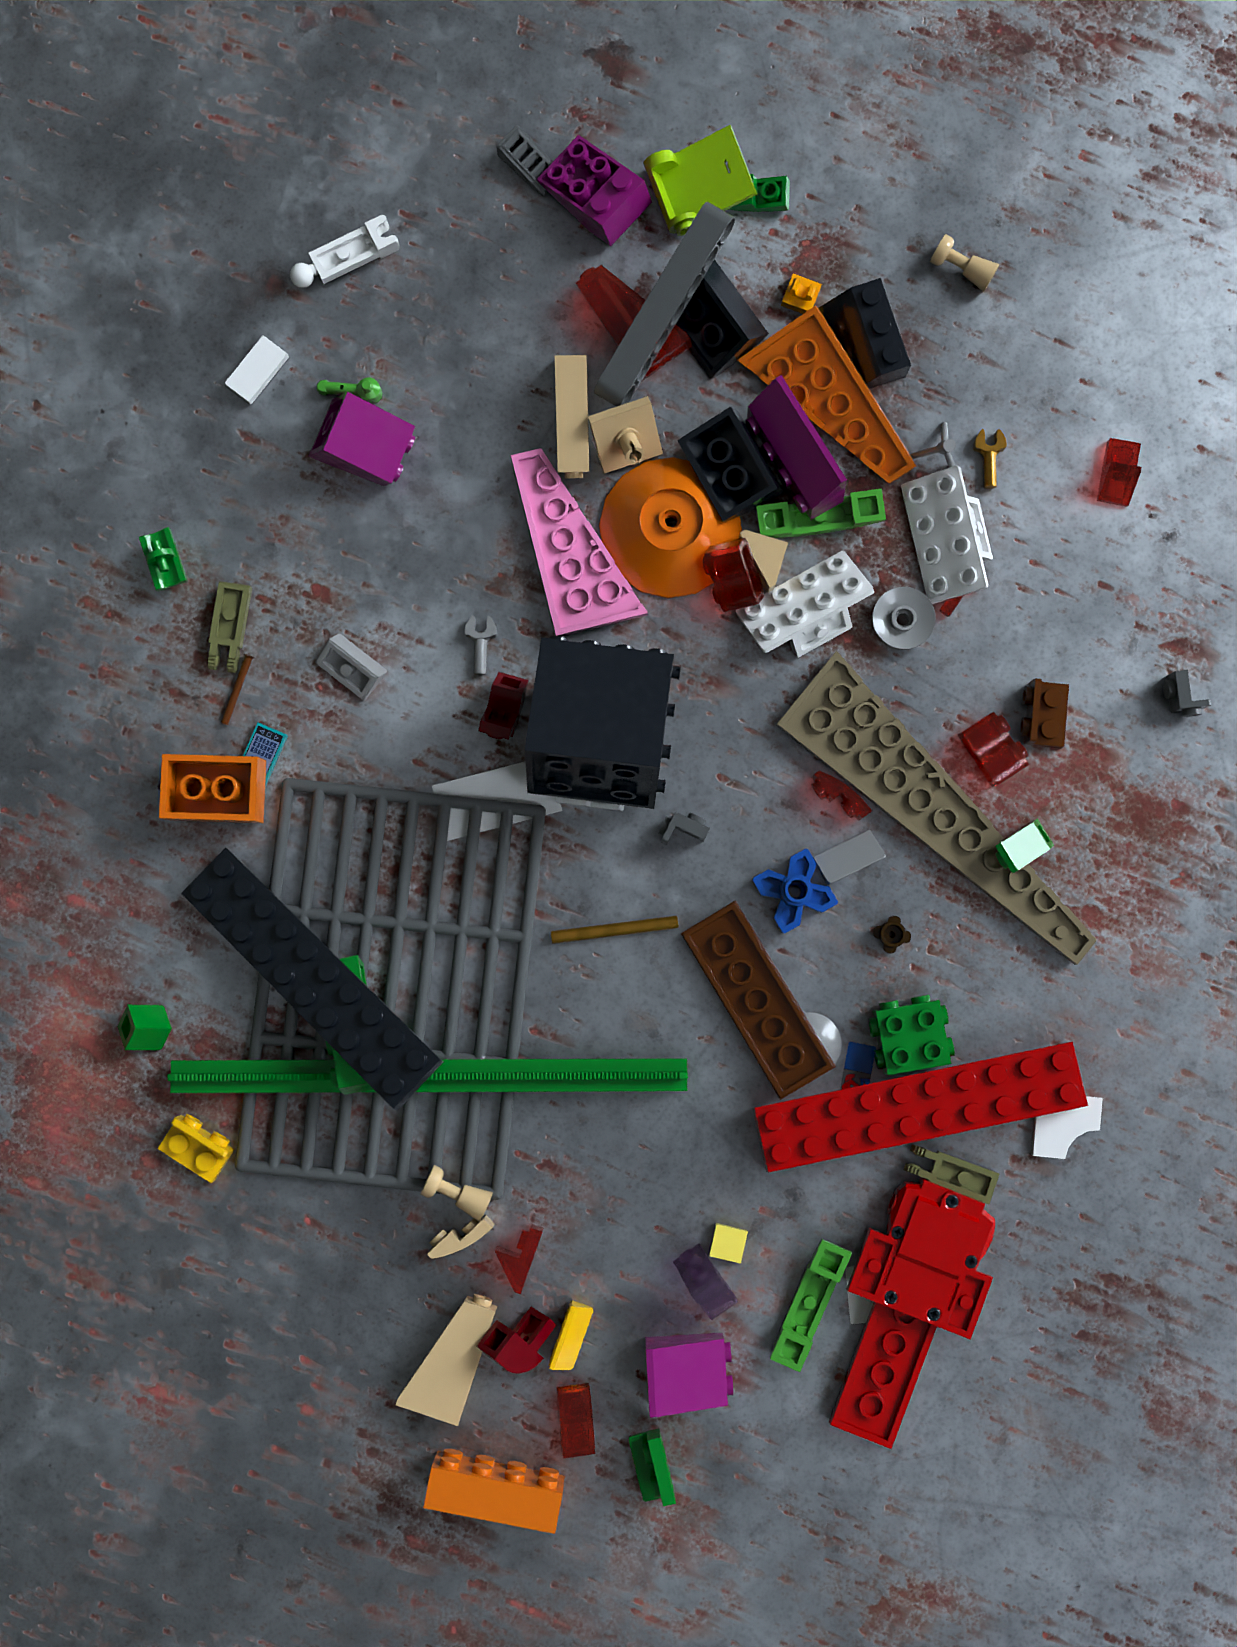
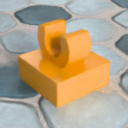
(801, 294)

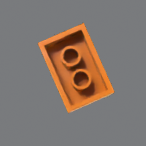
(212, 788)

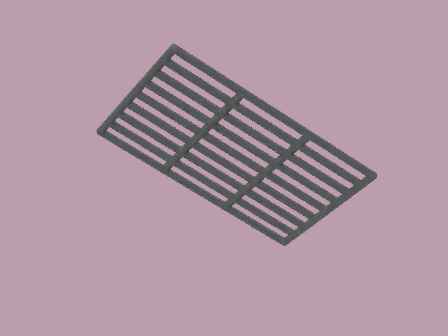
(399, 925)

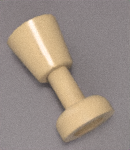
(976, 269)
(468, 1198)

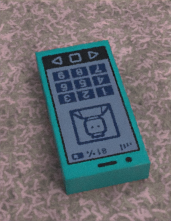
(266, 744)

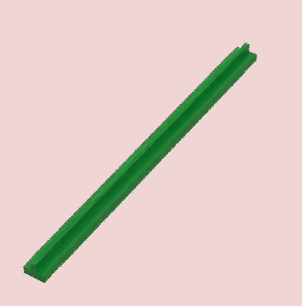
(450, 1076)

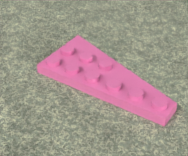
(574, 565)

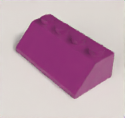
(796, 449)

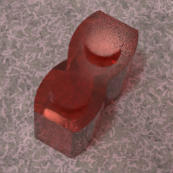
(733, 575)
(994, 748)

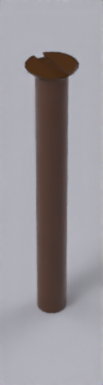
(236, 689)

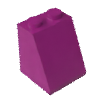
(363, 440)
(687, 1373)

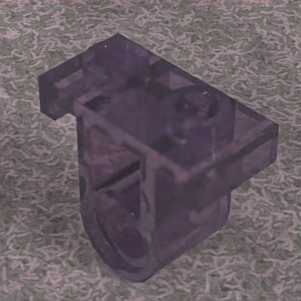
(705, 1282)

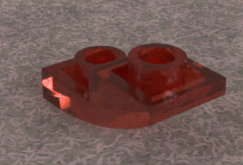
(831, 788)
(575, 1420)

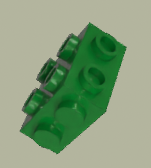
(911, 1035)

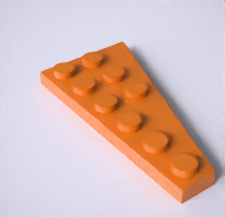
(831, 391)

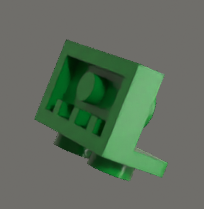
(652, 1467)

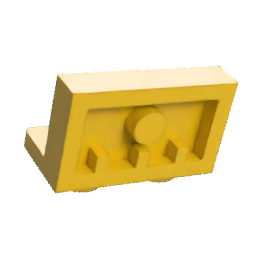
(196, 1147)

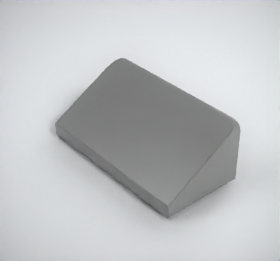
(350, 666)
(849, 857)

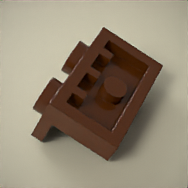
(1044, 714)

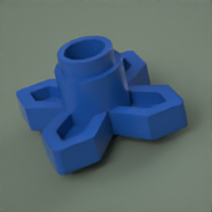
(811, 895)

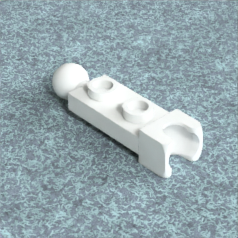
(346, 253)

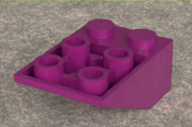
(596, 189)

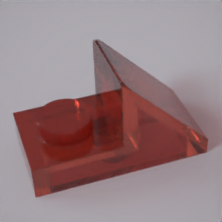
(1119, 472)
(517, 1265)

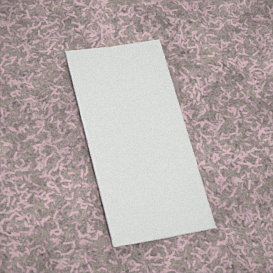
(499, 784)

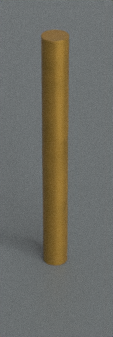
(614, 929)

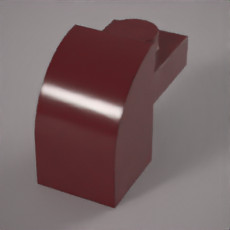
(504, 706)
(518, 1347)

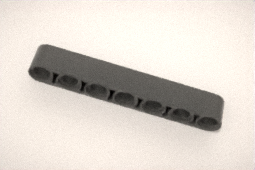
(664, 305)

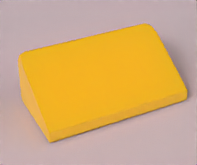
(570, 1336)

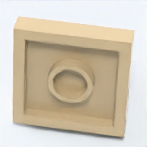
(625, 435)

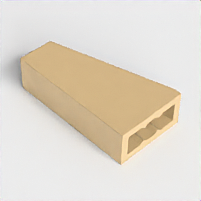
(572, 415)
(448, 1370)

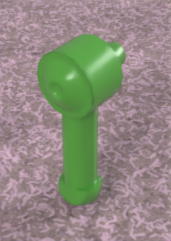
(366, 389)

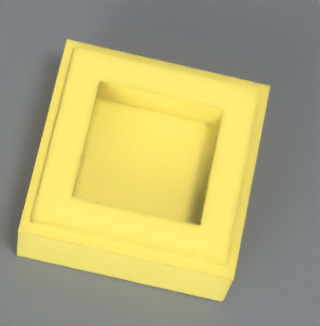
(728, 1243)

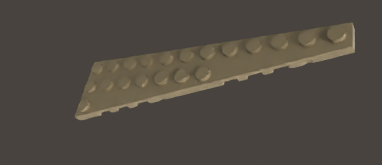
(878, 757)

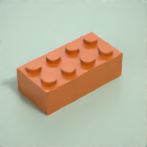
(495, 1490)

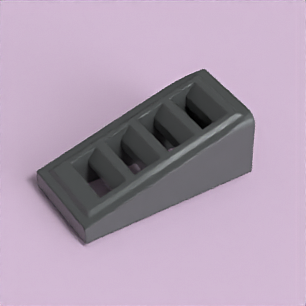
(509, 142)

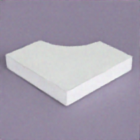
(1058, 1130)

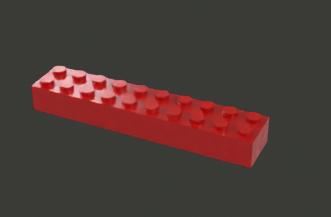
(919, 1107)

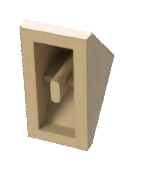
(767, 556)

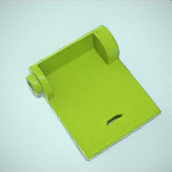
(698, 176)

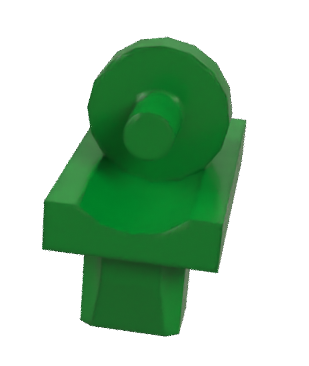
(163, 559)

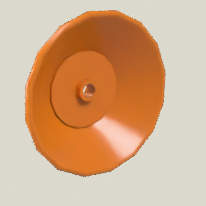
(645, 549)

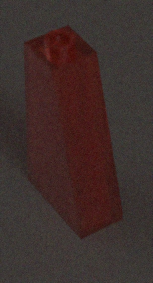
(617, 308)

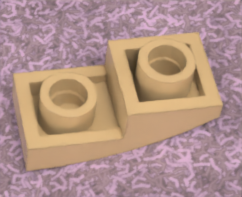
(451, 1242)

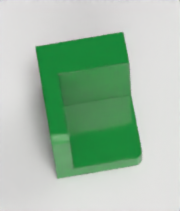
(144, 1027)

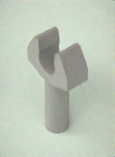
(480, 642)

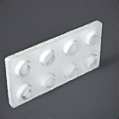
(947, 534)
(808, 606)

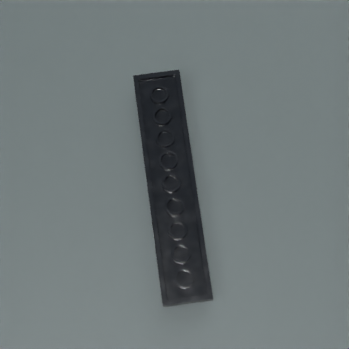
(312, 979)

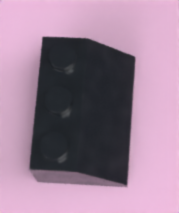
(719, 323)
(868, 332)
(730, 465)

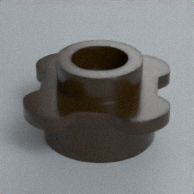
(901, 935)

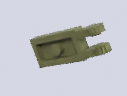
(229, 623)
(956, 1174)

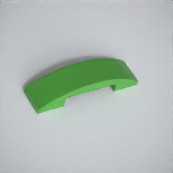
(855, 511)
(809, 1304)

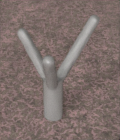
(944, 447)

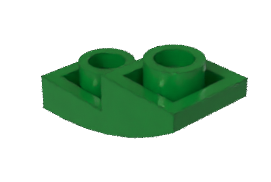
(770, 197)

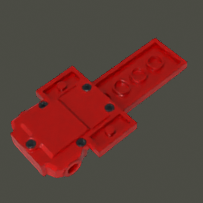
(919, 1281)

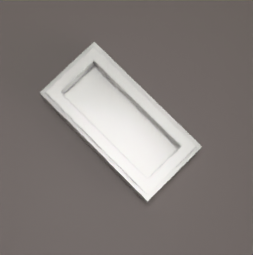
(256, 369)

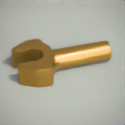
(989, 453)

